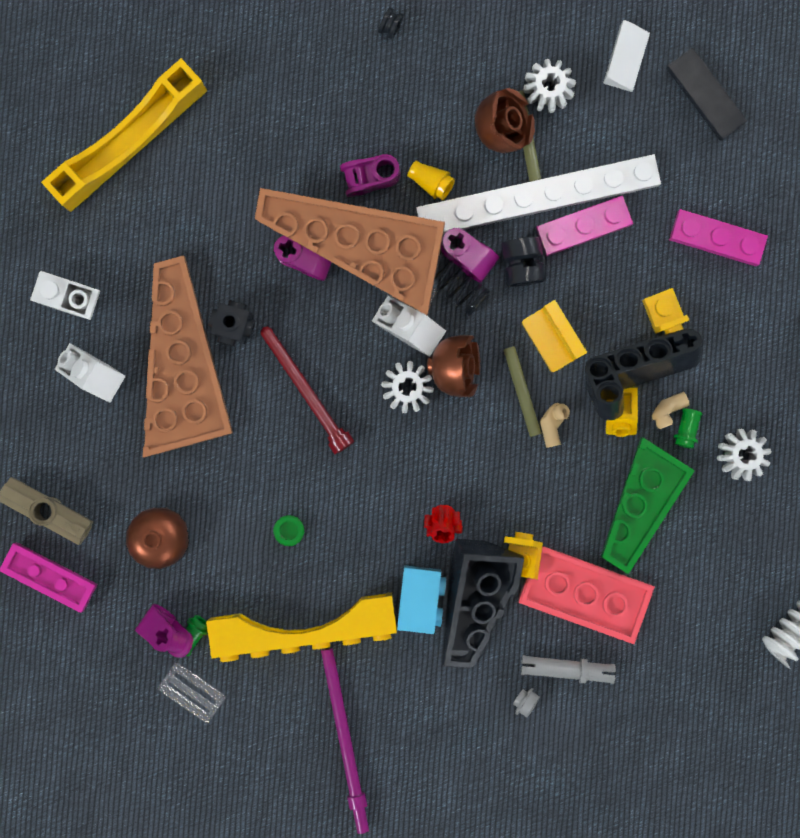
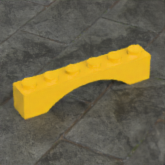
(158, 109)
(240, 635)

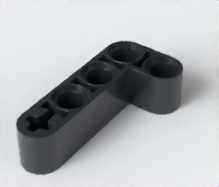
(676, 354)

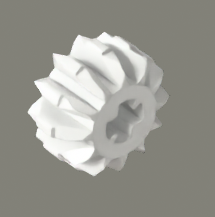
(553, 74)
(400, 379)
(755, 451)

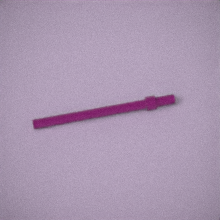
(357, 798)

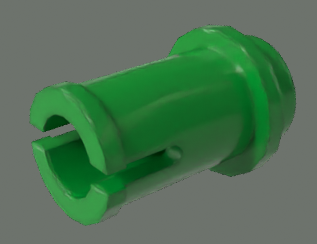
(688, 428)
(197, 628)

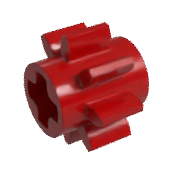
(443, 524)

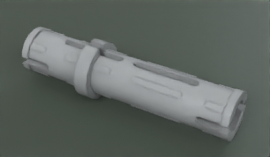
(568, 669)

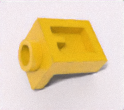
(665, 312)
(627, 422)
(531, 551)

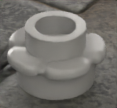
(526, 702)

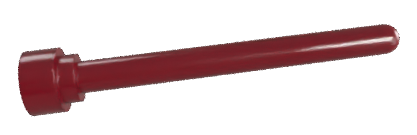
(337, 437)

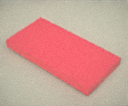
(588, 595)

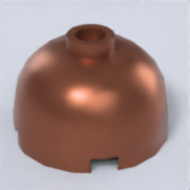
(504, 121)
(454, 365)
(157, 538)

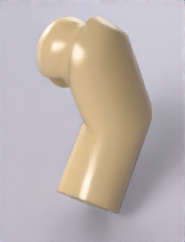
(668, 406)
(551, 421)

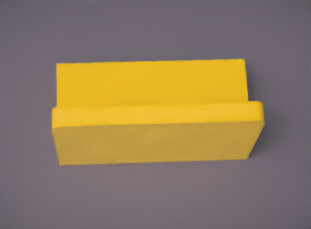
(553, 336)

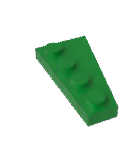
(646, 499)

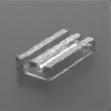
(184, 702)

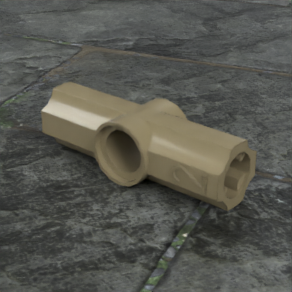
(29, 501)

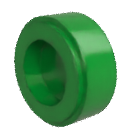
(289, 530)

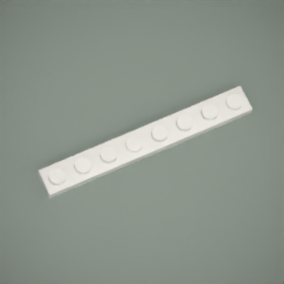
(545, 194)

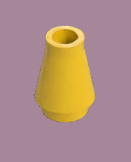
(433, 180)

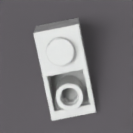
(65, 295)
(409, 325)
(89, 373)

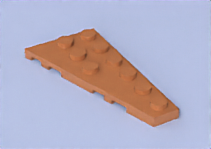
(376, 245)
(182, 379)

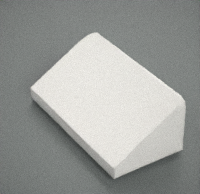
(626, 56)

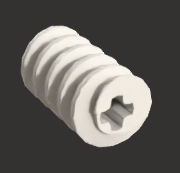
(787, 639)

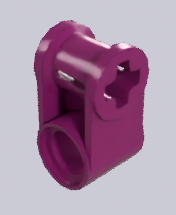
(368, 175)
(471, 256)
(303, 260)
(164, 632)

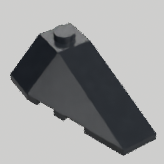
(478, 591)

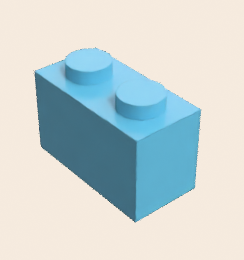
(420, 599)

